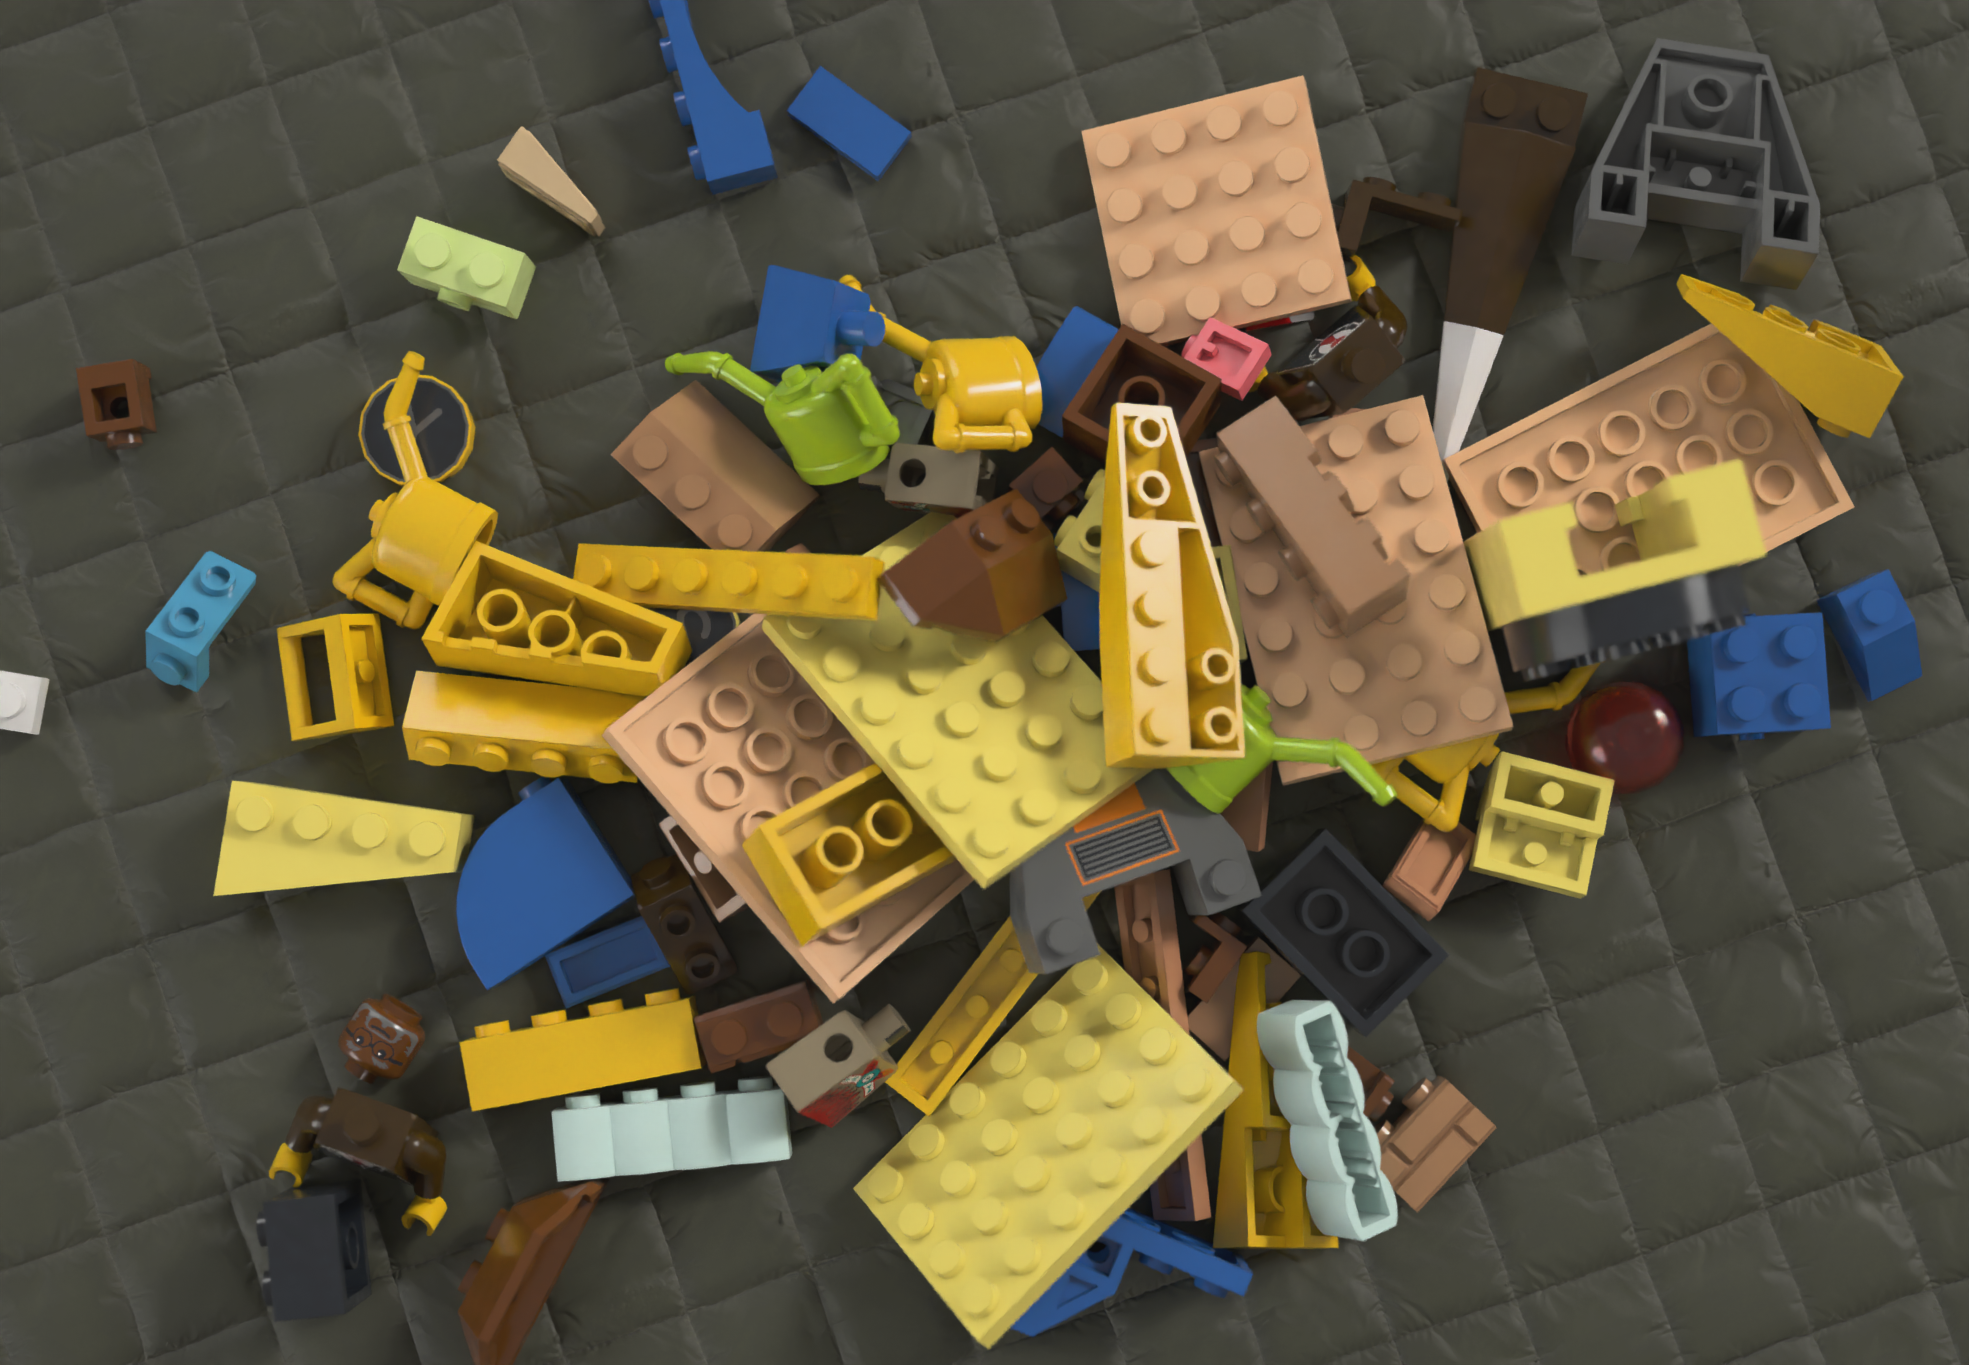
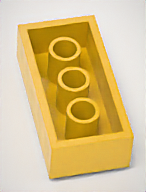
(843, 852)

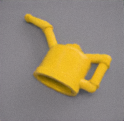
(979, 389)
(416, 533)
(1452, 763)

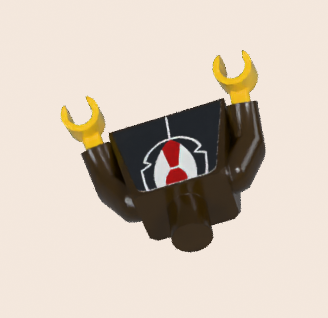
(1344, 359)
(373, 1139)

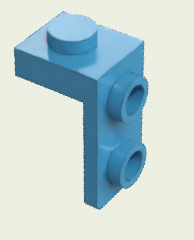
(193, 618)

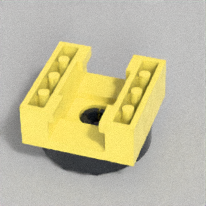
(1687, 586)

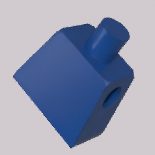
(811, 323)

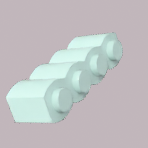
(671, 1131)
(1328, 1131)

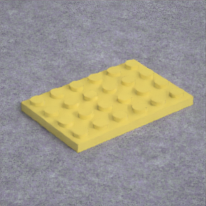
(974, 732)
(1045, 1144)

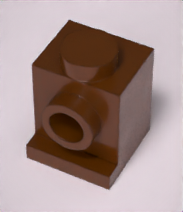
(101, 392)
(1050, 488)

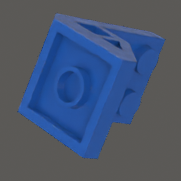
(1160, 1247)

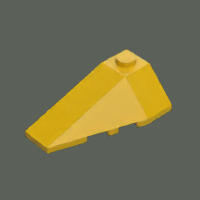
(1823, 367)

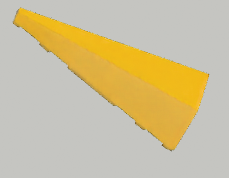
(1259, 1182)

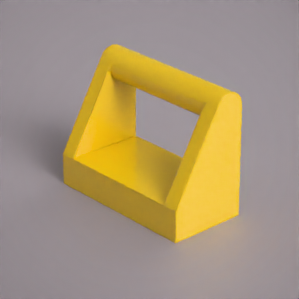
(355, 670)

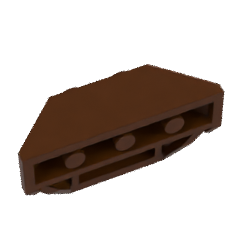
(981, 573)
(522, 1268)

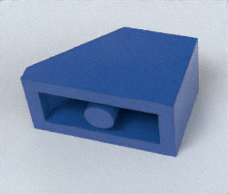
(1874, 633)

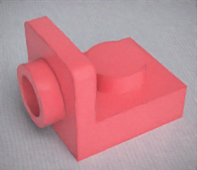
(1228, 355)

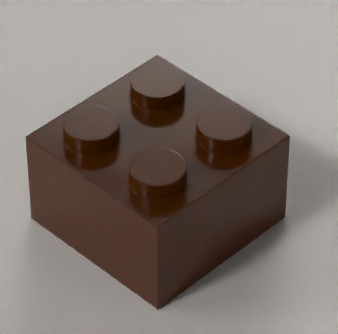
(1140, 374)

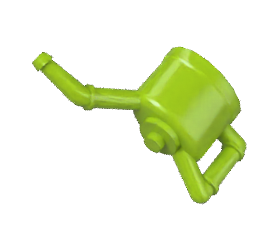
(825, 418)
(1219, 782)

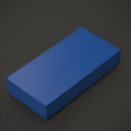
(849, 123)
(605, 961)

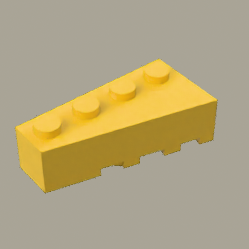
(551, 629)

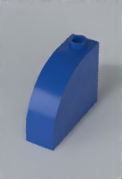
(536, 882)

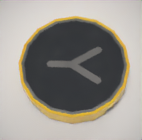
(439, 424)

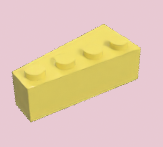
(318, 839)

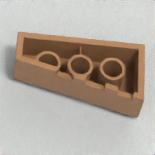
(1311, 518)

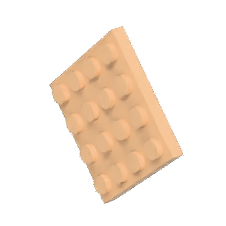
(1217, 213)

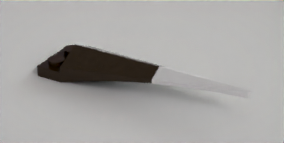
(1509, 174)

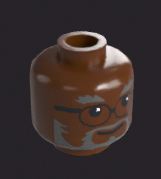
(381, 1039)

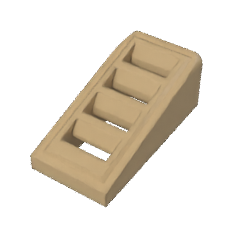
(536, 172)

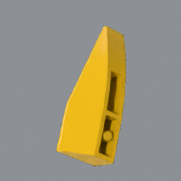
(1162, 608)

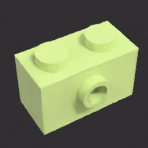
(466, 269)

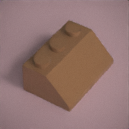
(715, 473)

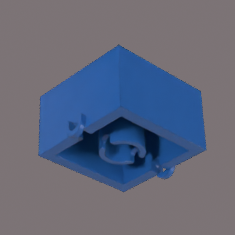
(1760, 677)

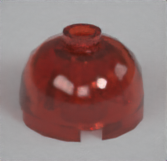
(1625, 736)

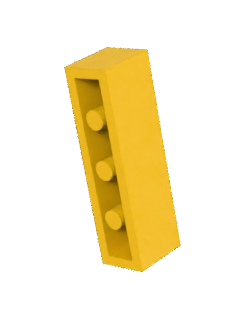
(515, 726)
(582, 1052)

